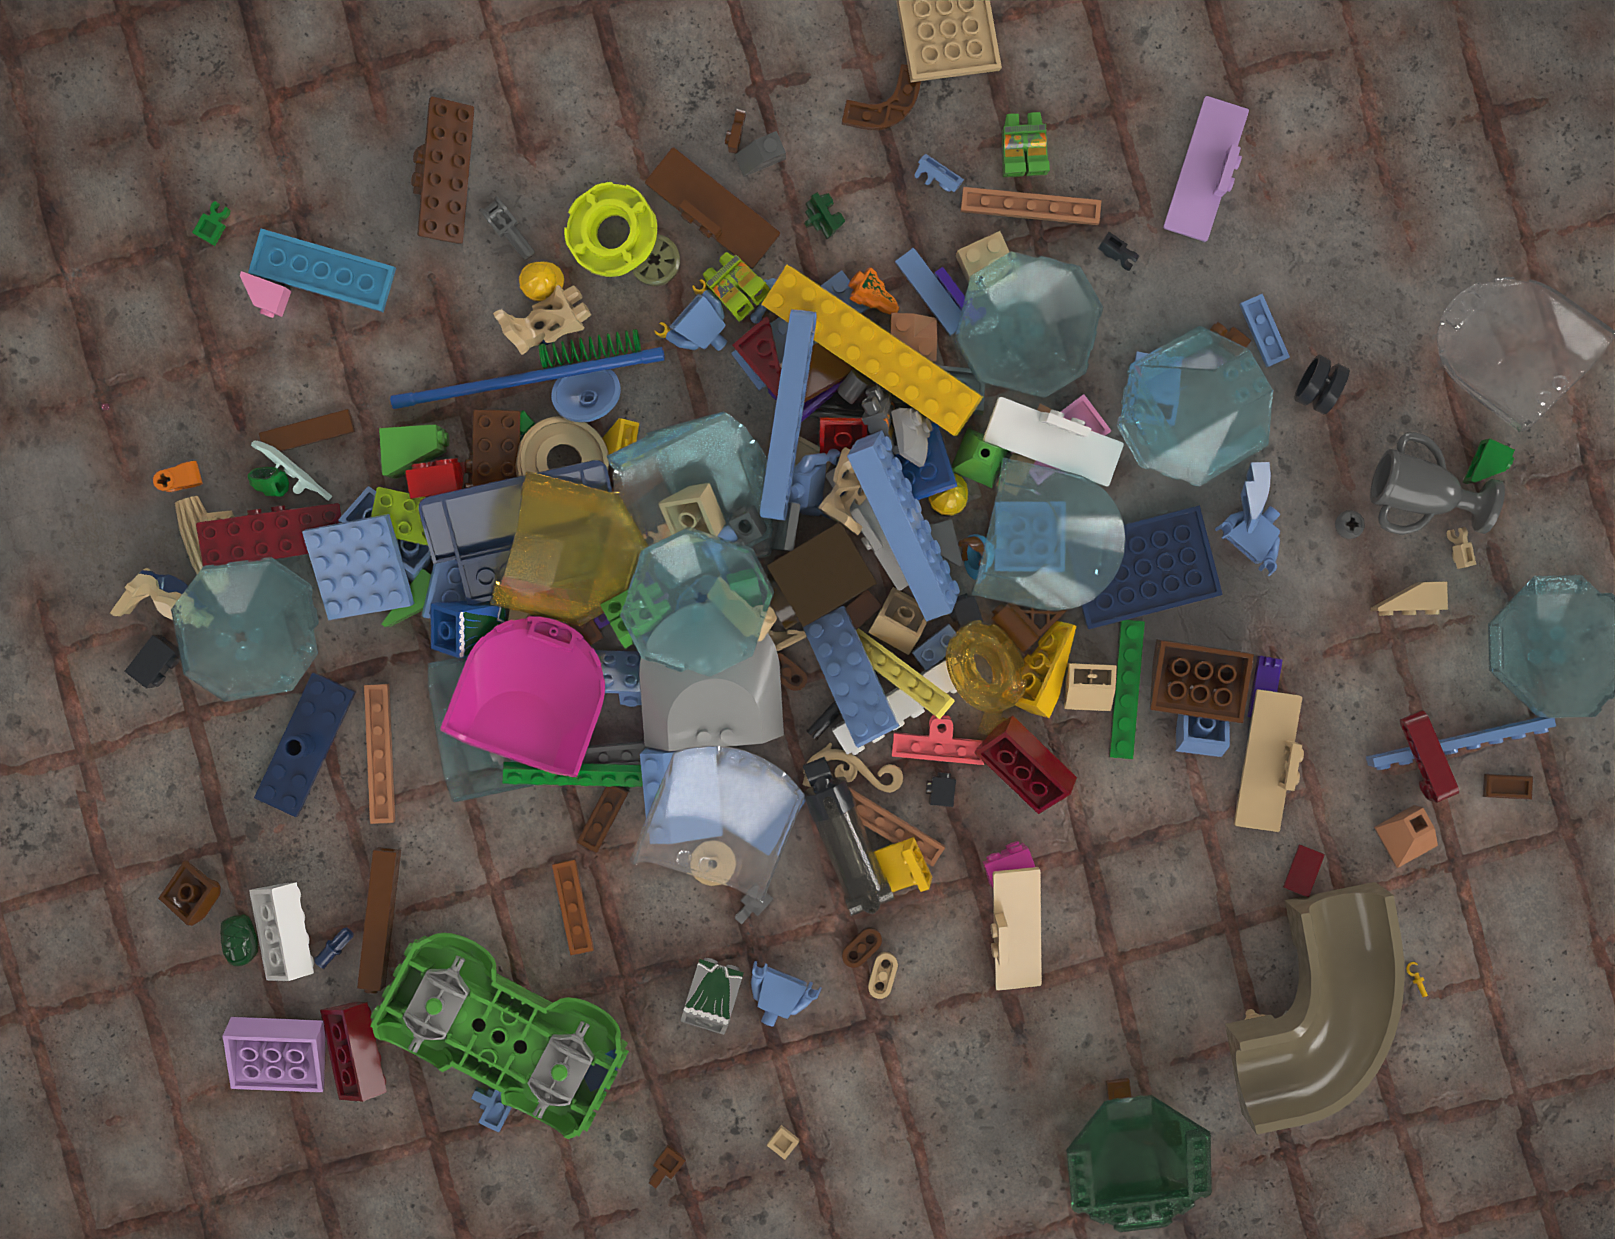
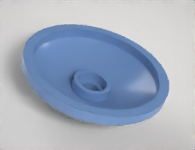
(573, 394)

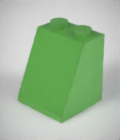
(409, 446)

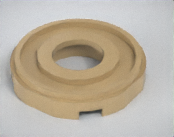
(553, 432)

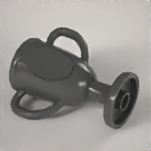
(1429, 489)

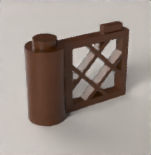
(1019, 626)

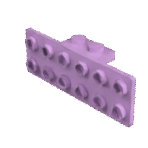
(1207, 169)

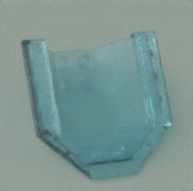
(1195, 407)

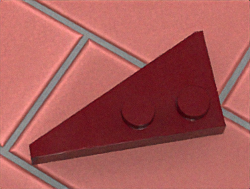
(760, 353)

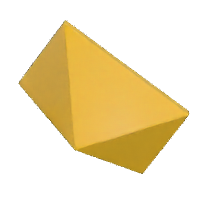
(621, 435)

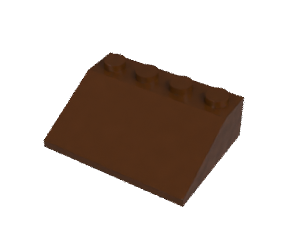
(1200, 681)

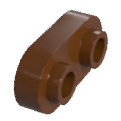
(788, 670)
(862, 947)

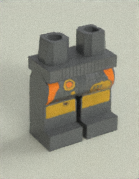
(878, 414)

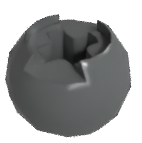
(1354, 517)

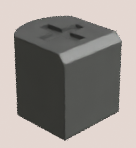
(854, 387)

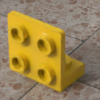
(904, 865)

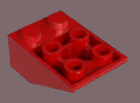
(429, 480)

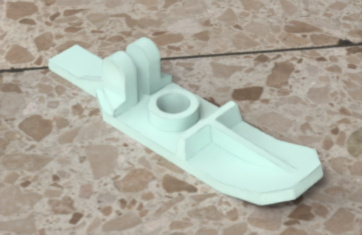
(291, 469)

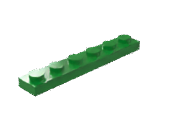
(1127, 689)
(588, 775)

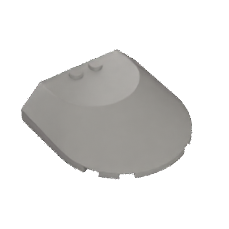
(714, 710)

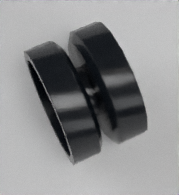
(1321, 384)

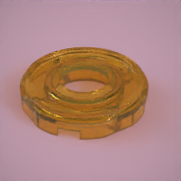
(1003, 659)

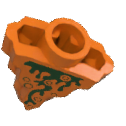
(871, 292)

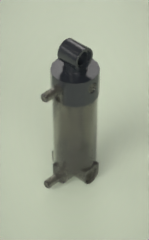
(845, 839)

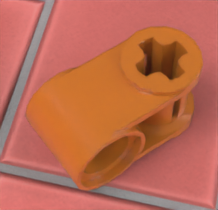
(181, 477)

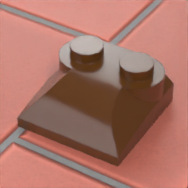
(190, 894)

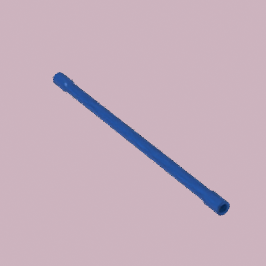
(642, 357)

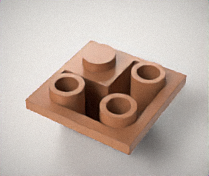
(1407, 835)

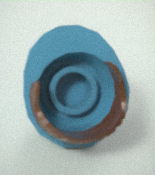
(972, 553)

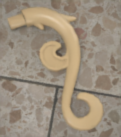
(855, 765)

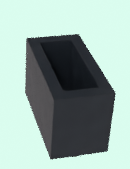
(153, 662)

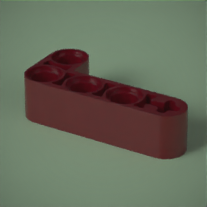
(1437, 776)

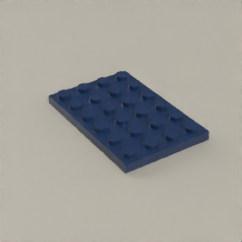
(1162, 568)

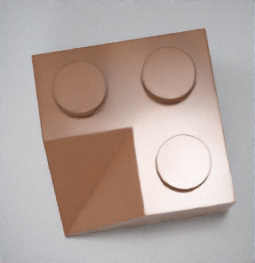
(917, 332)

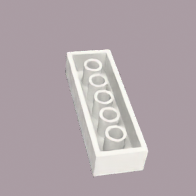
(901, 704)

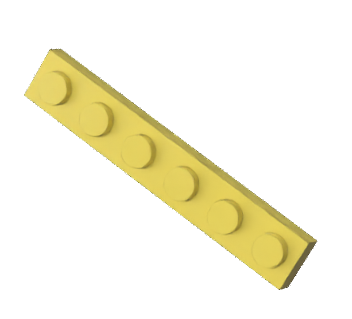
(905, 677)

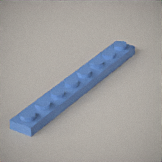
(1469, 740)

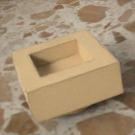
(783, 1142)

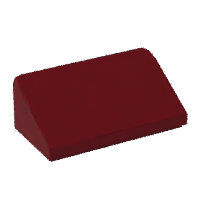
(1303, 870)

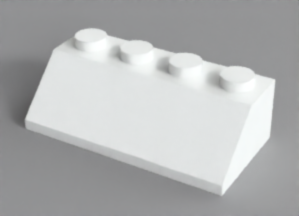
(282, 932)

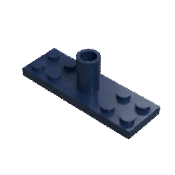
(315, 727)

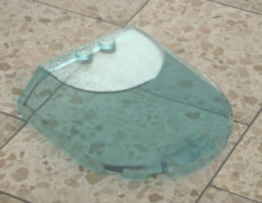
(1049, 539)

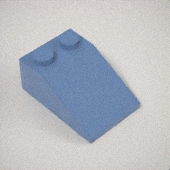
(1202, 735)

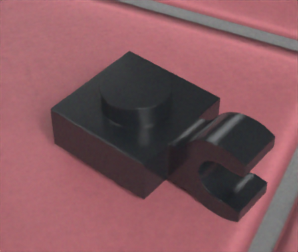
(1116, 249)

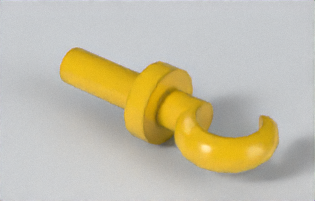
(1417, 979)

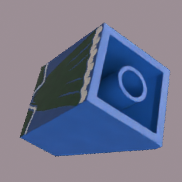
(460, 626)

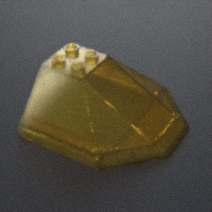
(568, 551)

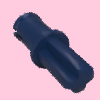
(333, 947)

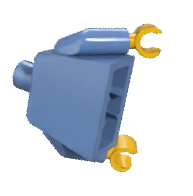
(698, 323)

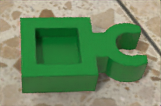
(210, 227)

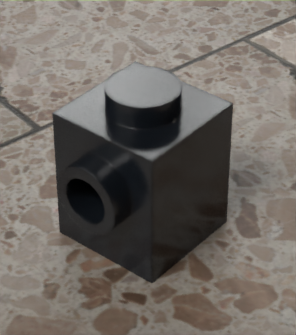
(965, 610)
(941, 789)

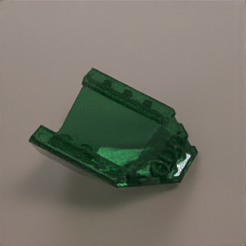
(1138, 1164)

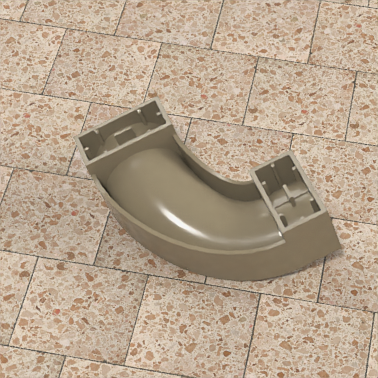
(1341, 1017)

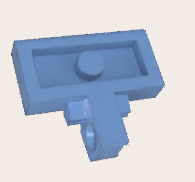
(494, 1111)

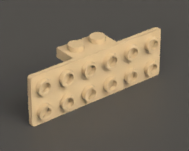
(1269, 761)
(1017, 928)

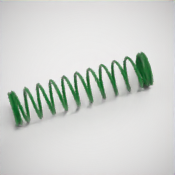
(544, 358)

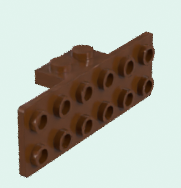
(444, 170)
(712, 208)
(493, 446)

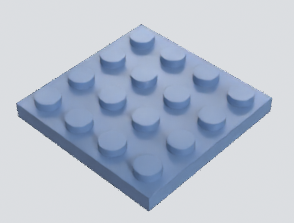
(358, 567)

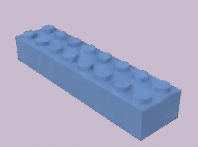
(904, 525)

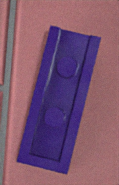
(951, 288)
(1265, 678)

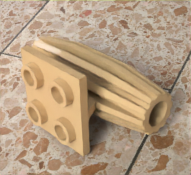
(190, 512)

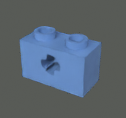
(933, 648)

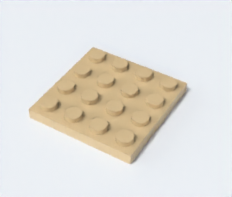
(948, 38)

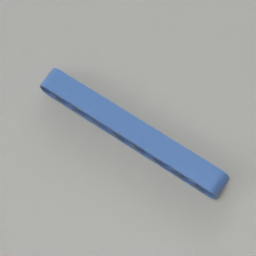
(788, 414)

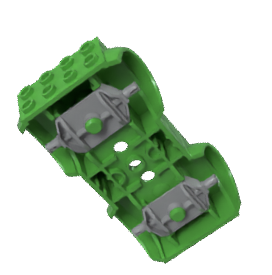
(452, 983)

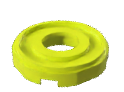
(591, 210)

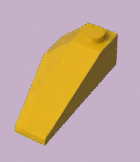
(1046, 670)

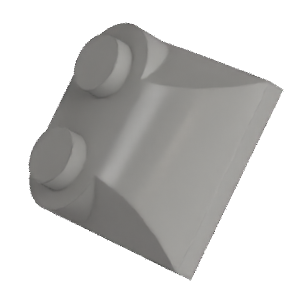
(912, 434)

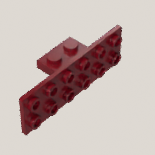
(262, 534)

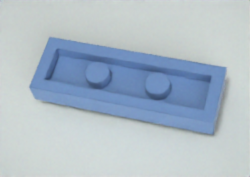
(1264, 330)

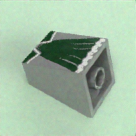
(712, 996)

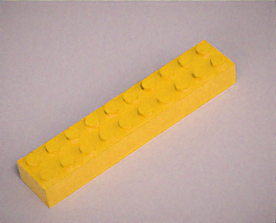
(875, 352)

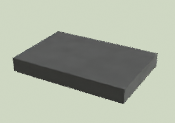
(785, 530)

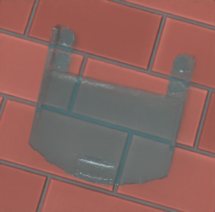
(702, 452)

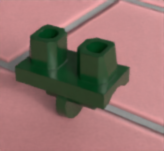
(820, 216)

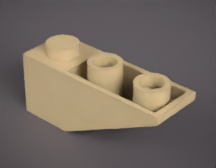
(1419, 596)

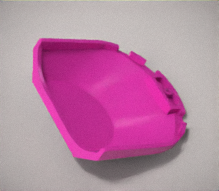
(529, 695)

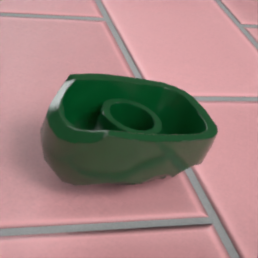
(238, 940)

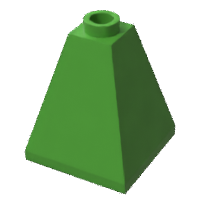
(972, 465)

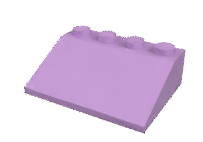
(275, 1054)

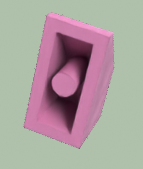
(266, 295)

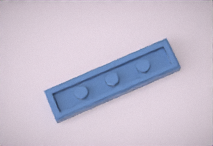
(930, 290)

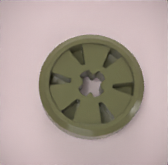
(667, 268)

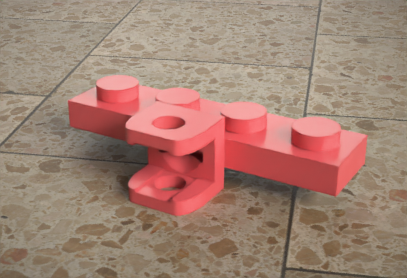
(937, 744)

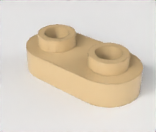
(882, 974)

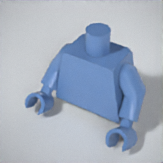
(809, 482)
(1258, 546)
(780, 993)

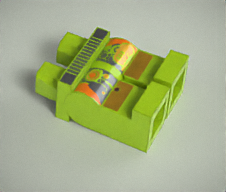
(732, 278)

